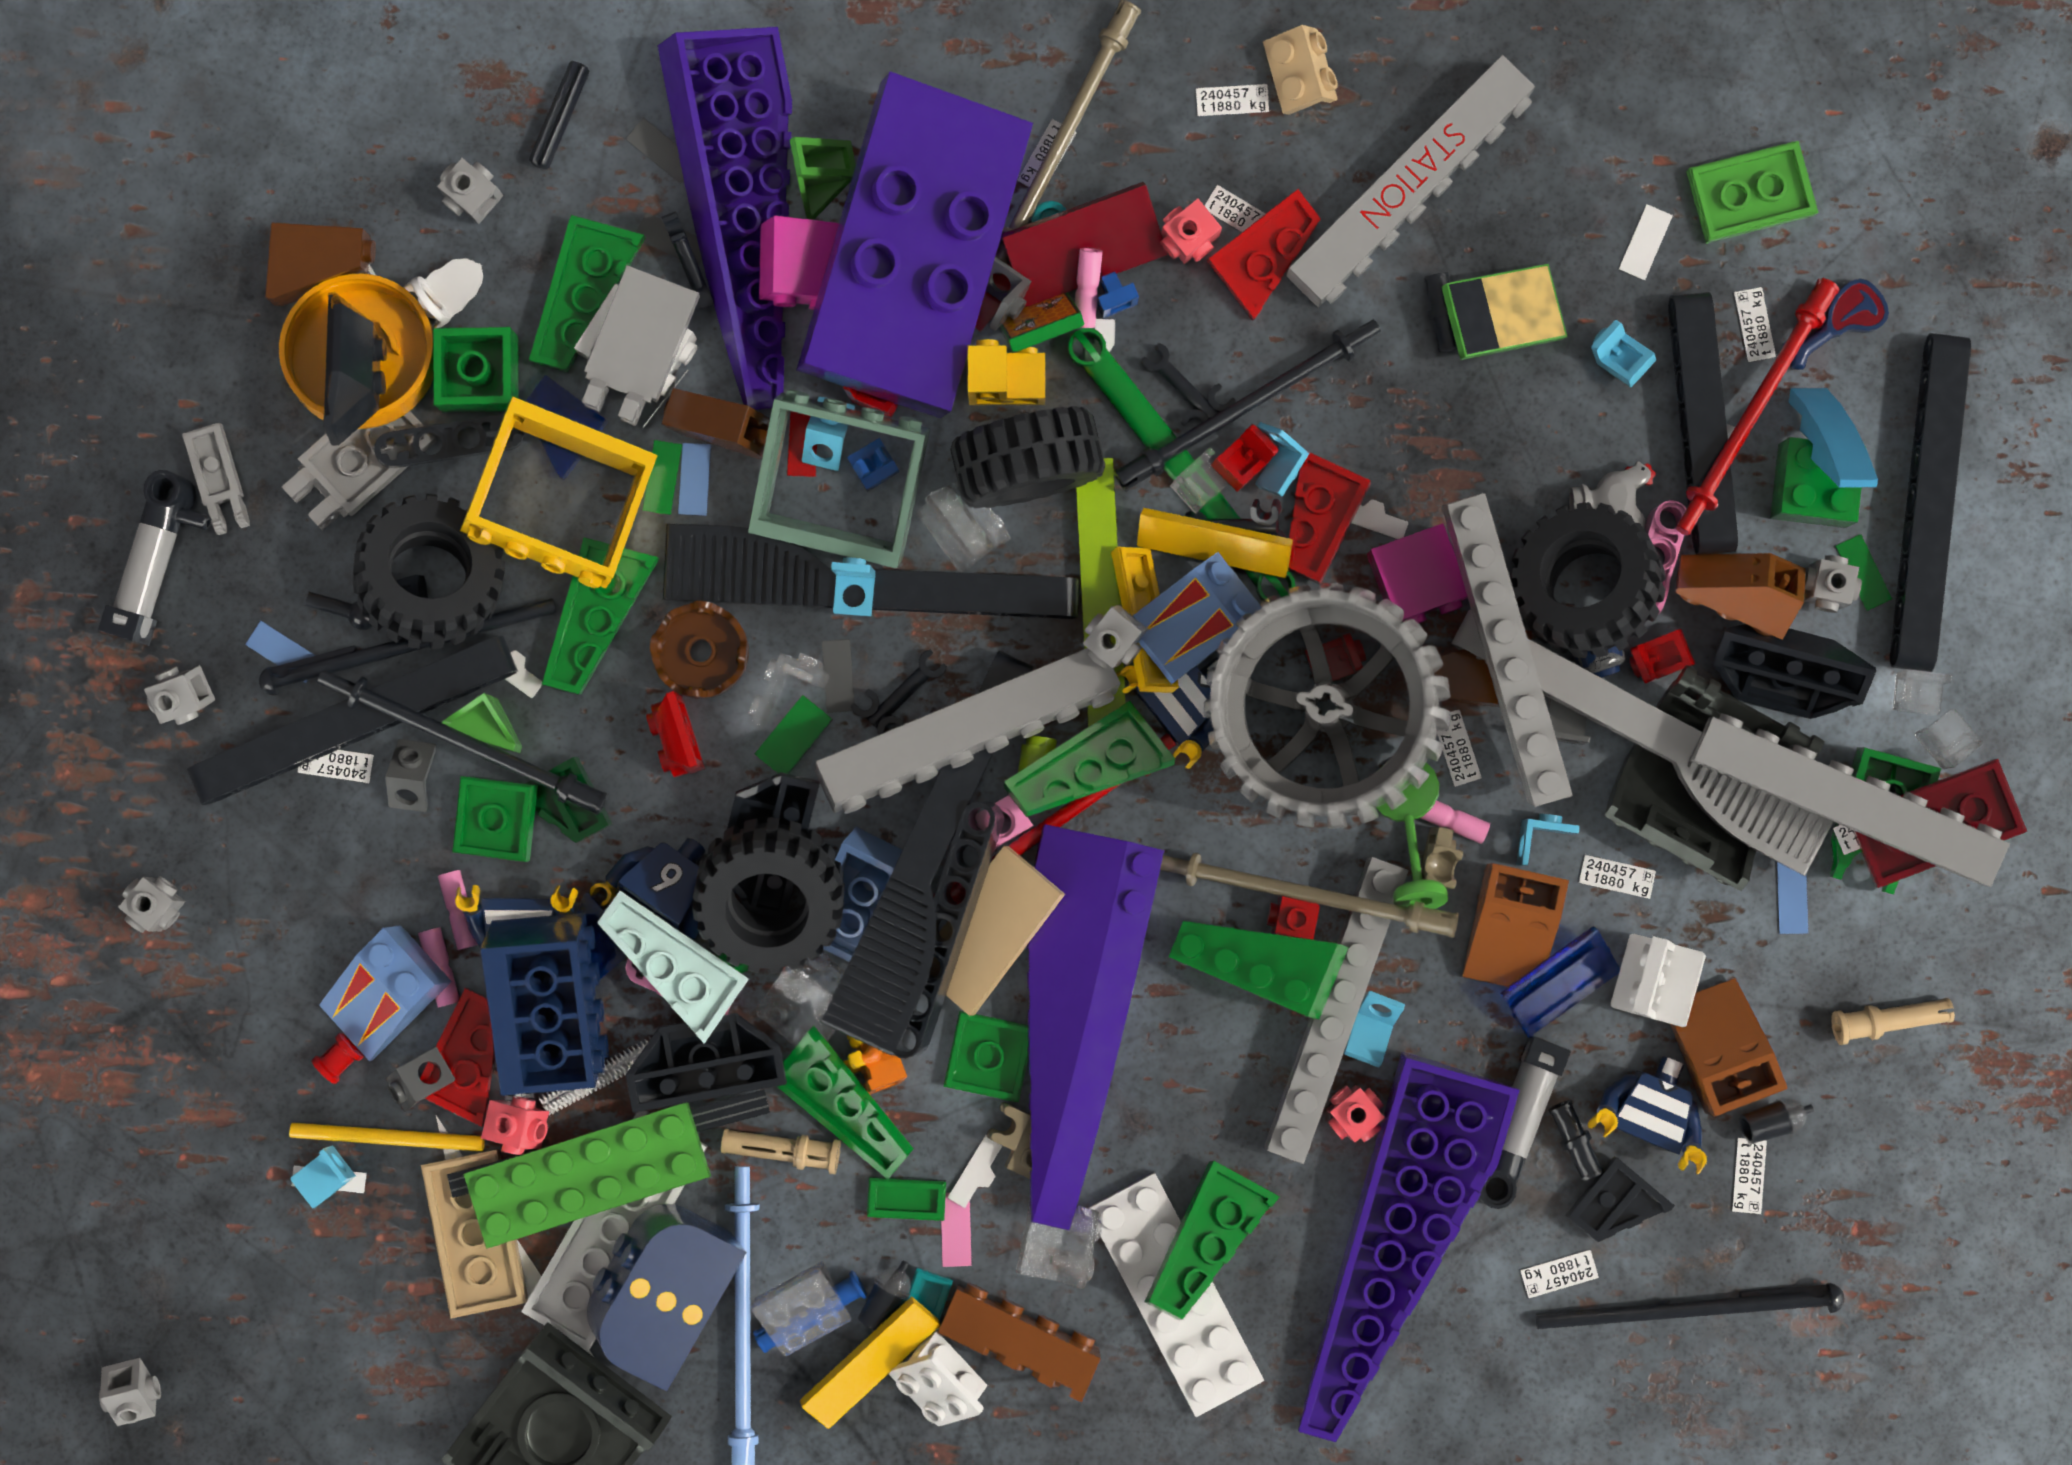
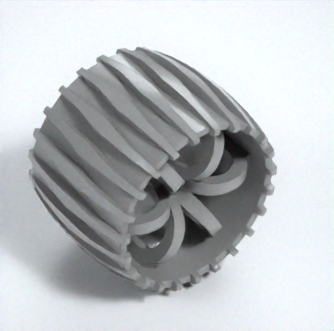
(1303, 612)

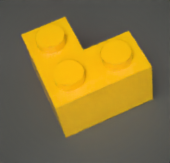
(1003, 376)

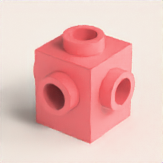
(1193, 220)
(1342, 1105)
(515, 1124)

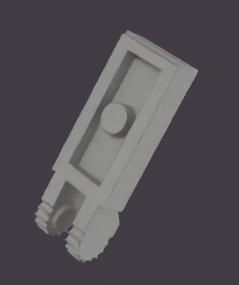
(216, 474)

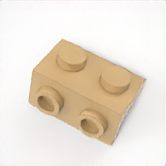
(1300, 68)

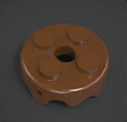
(673, 643)

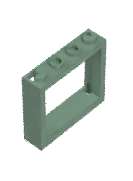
(820, 536)

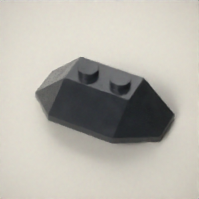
(352, 370)
(1792, 675)
(779, 797)
(683, 1069)

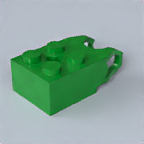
(1900, 774)

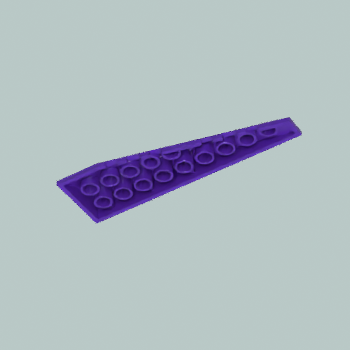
(733, 144)
(1079, 1001)
(1422, 1180)

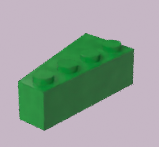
(1273, 966)

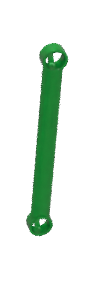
(1152, 429)

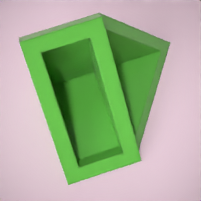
(822, 170)
(485, 721)

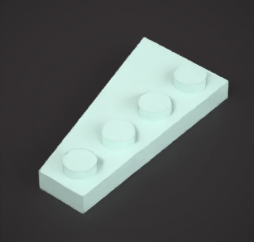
(681, 970)

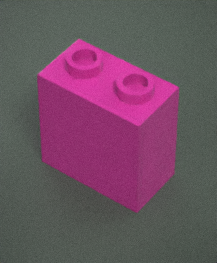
(794, 259)
(1419, 573)

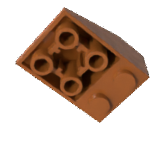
(1745, 588)
(1513, 924)
(1727, 1050)

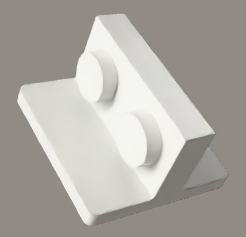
(1658, 979)
(940, 1382)

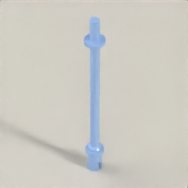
(743, 1436)

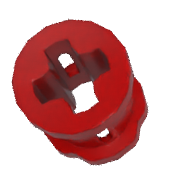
(337, 1058)

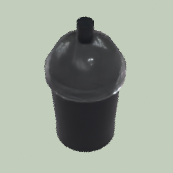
(1774, 1120)
(886, 1296)

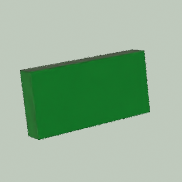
(793, 736)
(906, 1198)

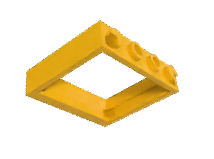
(581, 441)

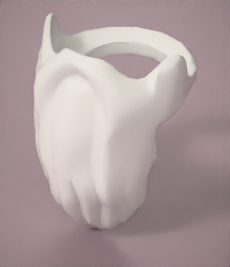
(447, 289)

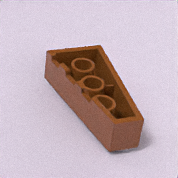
(1021, 1339)

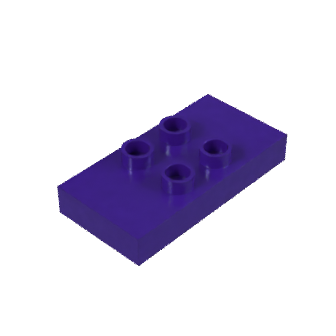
(915, 246)

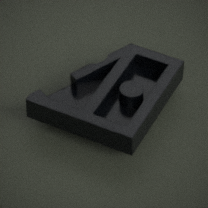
(1616, 1202)

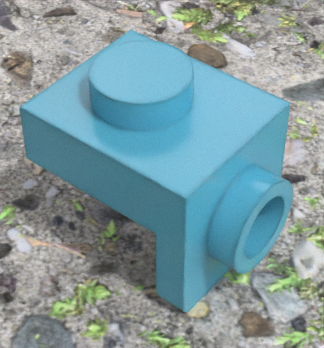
(1621, 354)

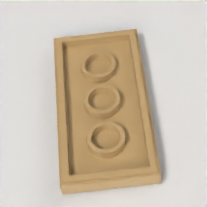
(1005, 919)
(471, 1274)

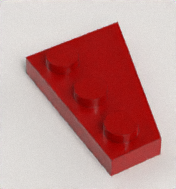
(1263, 252)
(1322, 514)
(470, 1056)

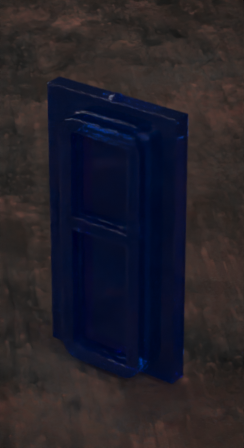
(1561, 981)

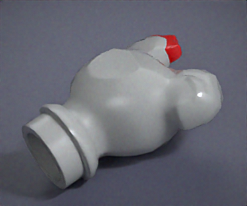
(1617, 490)

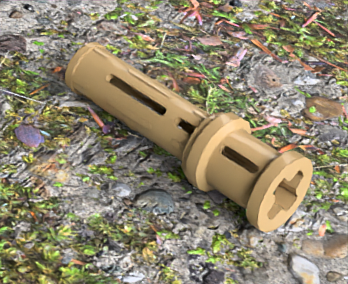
(1874, 1022)
(799, 1151)

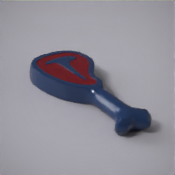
(1854, 309)

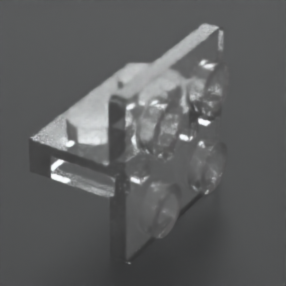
(959, 530)
(801, 1309)

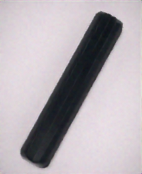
(559, 115)

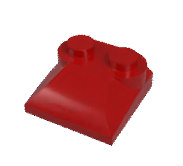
(679, 744)

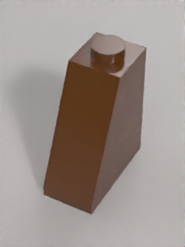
(312, 254)
(717, 422)
(1469, 678)

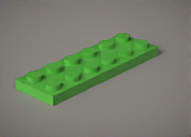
(587, 1175)

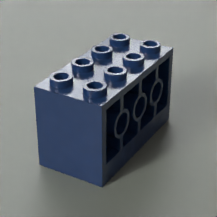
(544, 1003)

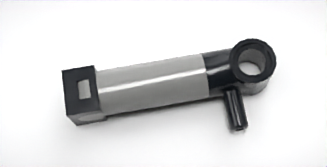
(150, 556)
(1535, 1080)

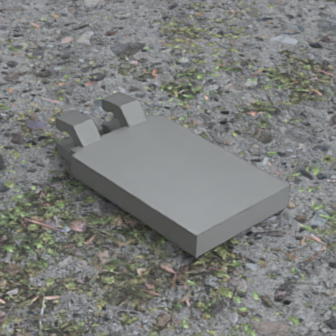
(638, 342)
(350, 471)

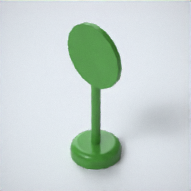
(1418, 803)

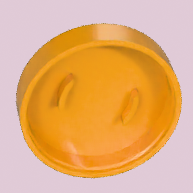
(396, 319)

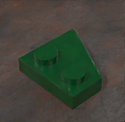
(570, 818)

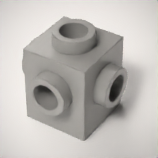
(469, 190)
(1821, 591)
(1126, 631)
(179, 694)
(164, 904)
(129, 1392)

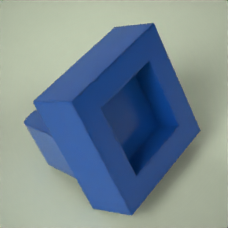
(1116, 297)
(873, 464)

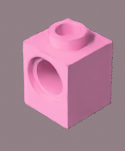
(1019, 821)

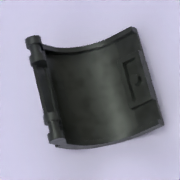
(1655, 802)

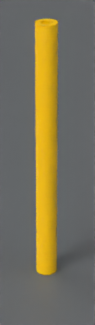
(386, 1136)

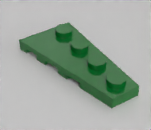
(586, 271)
(594, 617)
(1097, 758)
(838, 1101)
(1214, 1225)

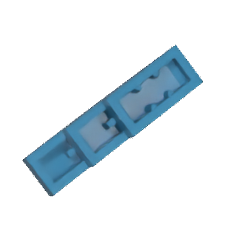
(1834, 438)

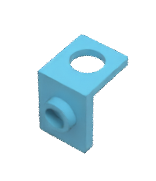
(826, 433)
(1284, 465)
(853, 572)
(1546, 822)
(1372, 1029)
(322, 1176)

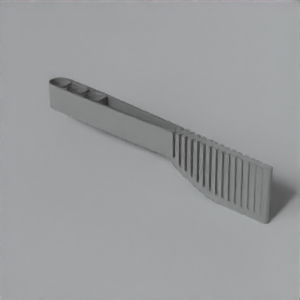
(1745, 813)

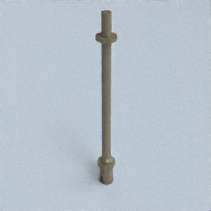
(1112, 40)
(1414, 916)

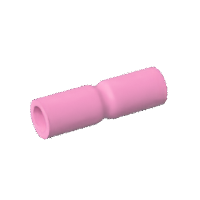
(1088, 280)
(1459, 821)
(449, 883)
(434, 945)

